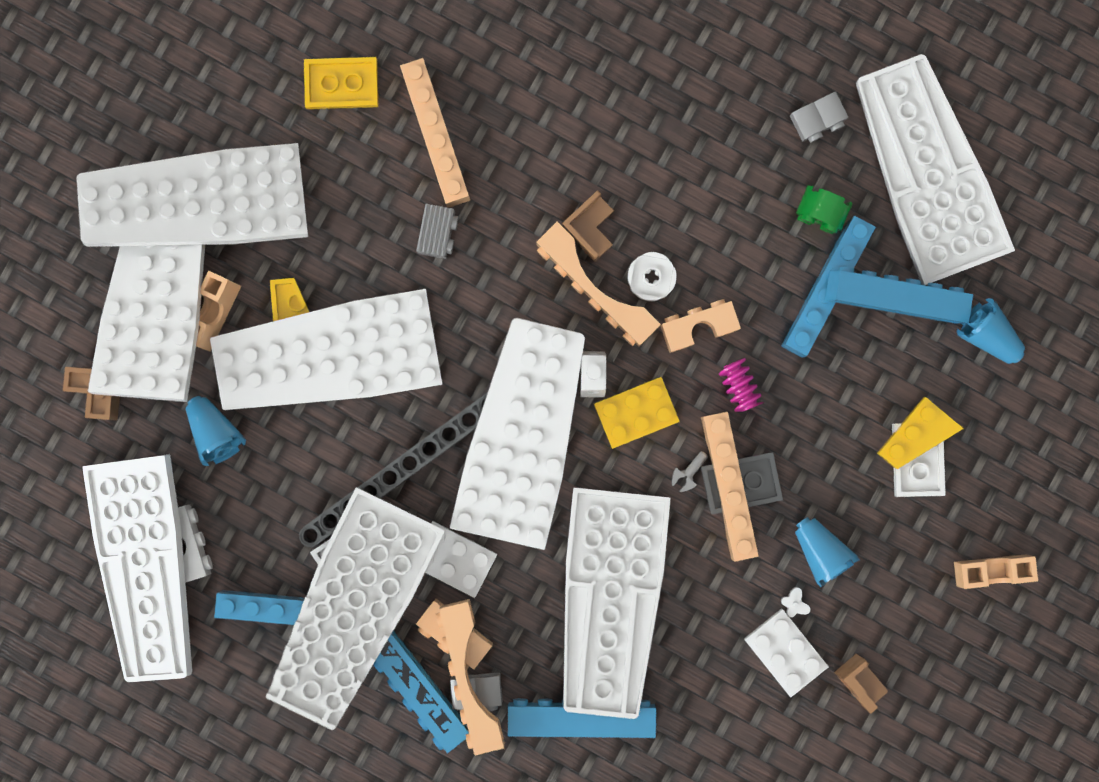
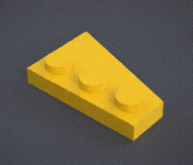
(286, 299)
(918, 433)

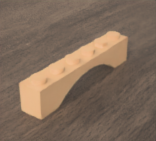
(435, 133)
(632, 320)
(730, 486)
(483, 726)

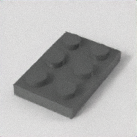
(758, 478)

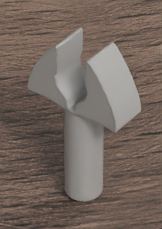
(689, 472)

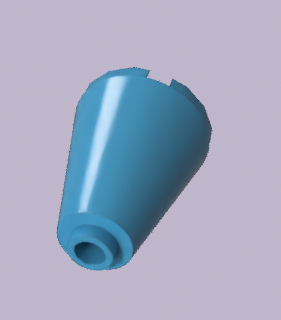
(992, 333)
(212, 432)
(823, 551)

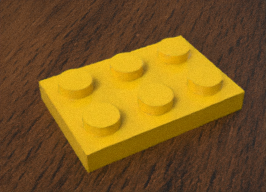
(341, 83)
(636, 412)

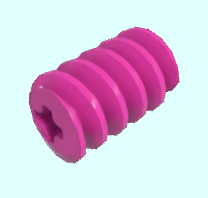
(740, 386)

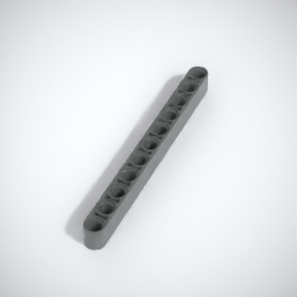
(378, 480)

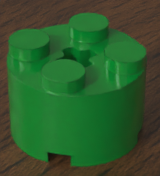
(824, 209)

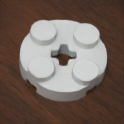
(643, 265)

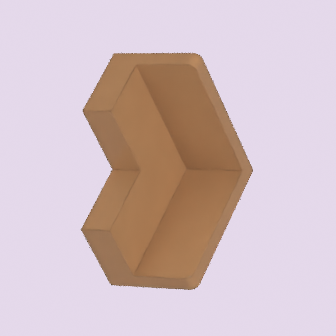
(583, 226)
(97, 406)
(861, 682)

